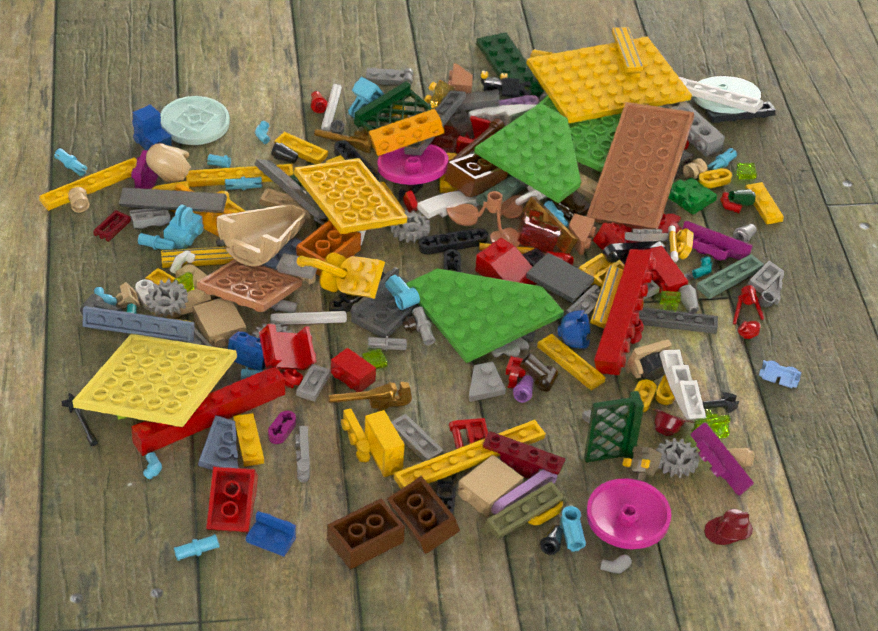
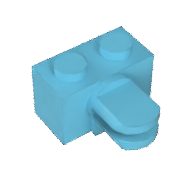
(365, 94)
(184, 227)

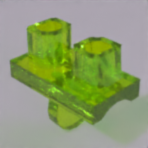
(717, 423)

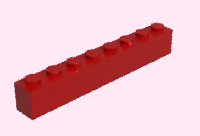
(625, 312)
(224, 403)

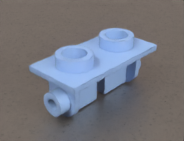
(789, 375)

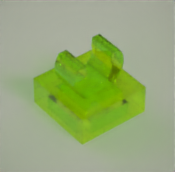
(670, 298)

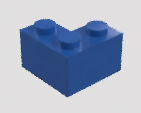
(148, 128)

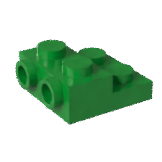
(691, 195)

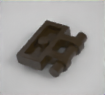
(572, 205)

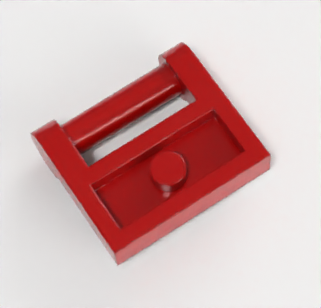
(475, 430)

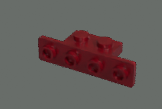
(522, 457)

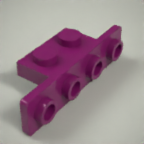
(142, 174)
(717, 244)
(721, 459)

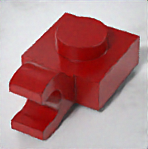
(515, 371)

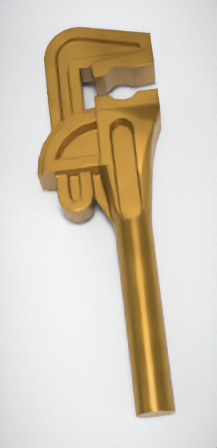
(360, 140)
(379, 397)

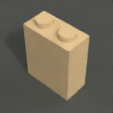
(218, 321)
(488, 484)

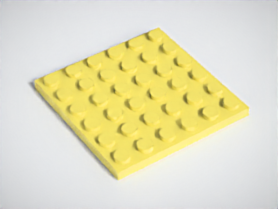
(155, 380)

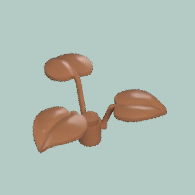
(467, 215)

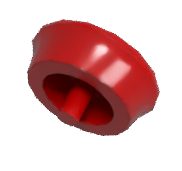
(749, 329)
(292, 378)

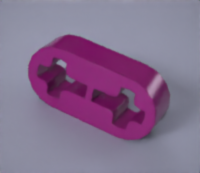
(278, 425)

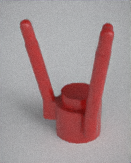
(749, 297)

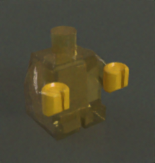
(441, 91)

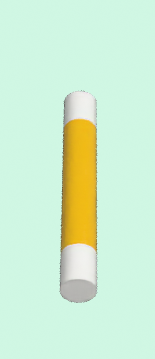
(673, 243)

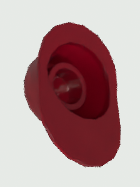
(668, 424)
(729, 527)

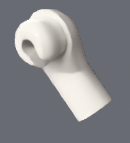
(180, 259)

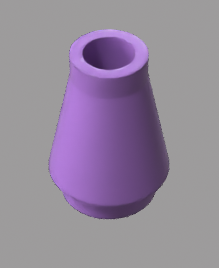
(523, 389)

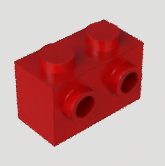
(353, 370)

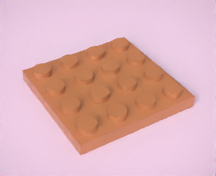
(249, 285)

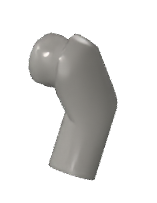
(618, 565)

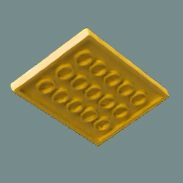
(350, 195)

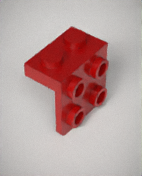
(611, 234)

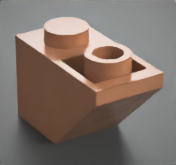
(460, 79)
(583, 229)

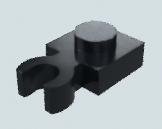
(512, 87)

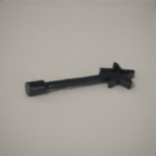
(69, 403)

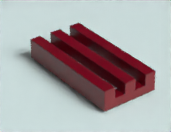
(114, 226)

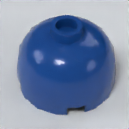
(574, 329)

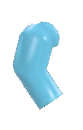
(154, 466)

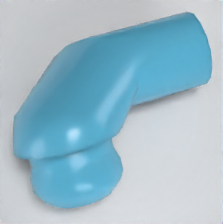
(261, 132)
(106, 297)

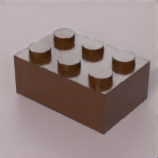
(473, 175)
(423, 515)
(365, 533)

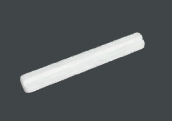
(331, 107)
(309, 317)

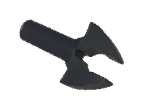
(415, 189)
(727, 401)

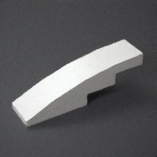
(506, 113)
(438, 204)
(683, 388)

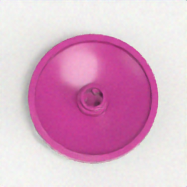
(413, 169)
(628, 513)

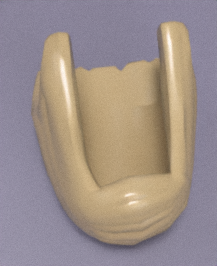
(168, 162)

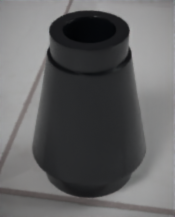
(284, 153)
(552, 540)

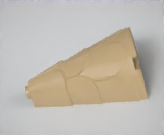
(261, 233)

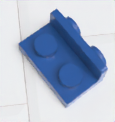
(248, 350)
(272, 534)

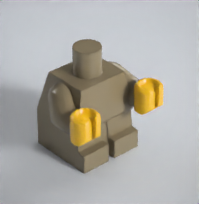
(644, 462)

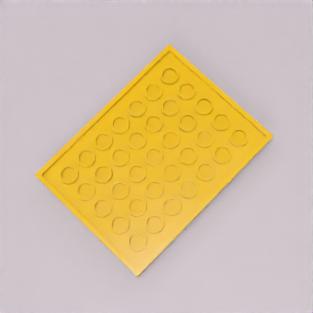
(596, 85)

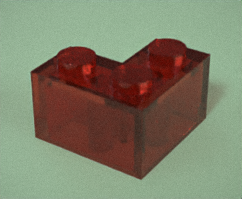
(536, 232)

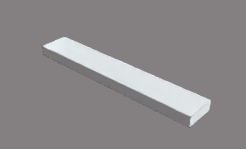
(722, 96)

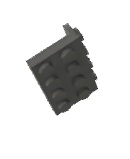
(382, 313)

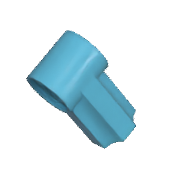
(404, 296)
(572, 528)

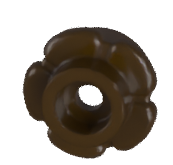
(409, 323)

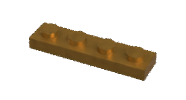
(566, 239)

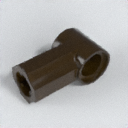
(544, 375)

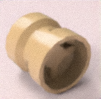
(695, 168)
(78, 199)

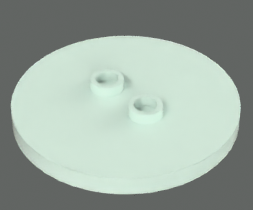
(730, 84)
(195, 120)

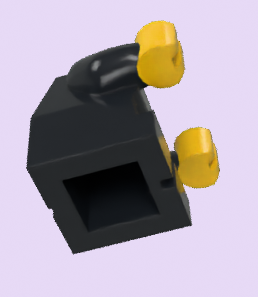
(492, 83)

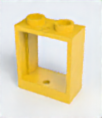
(385, 443)

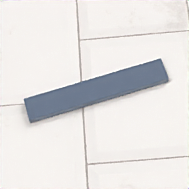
(138, 324)

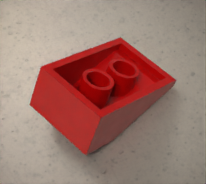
(503, 262)
(232, 499)

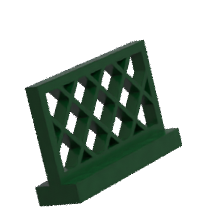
(384, 105)
(628, 428)

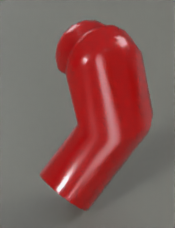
(729, 205)

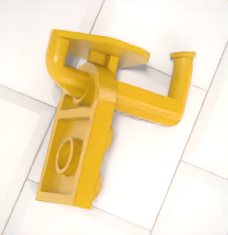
(351, 276)

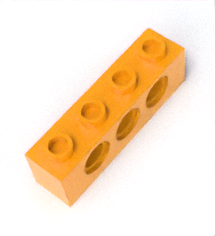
(406, 132)

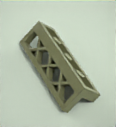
(523, 511)

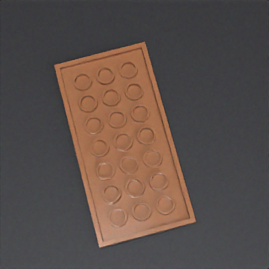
(641, 166)

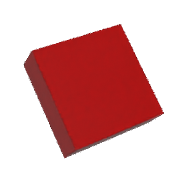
(410, 201)

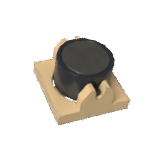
(648, 366)

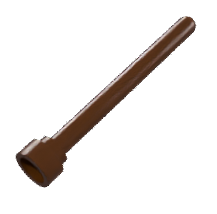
(494, 126)

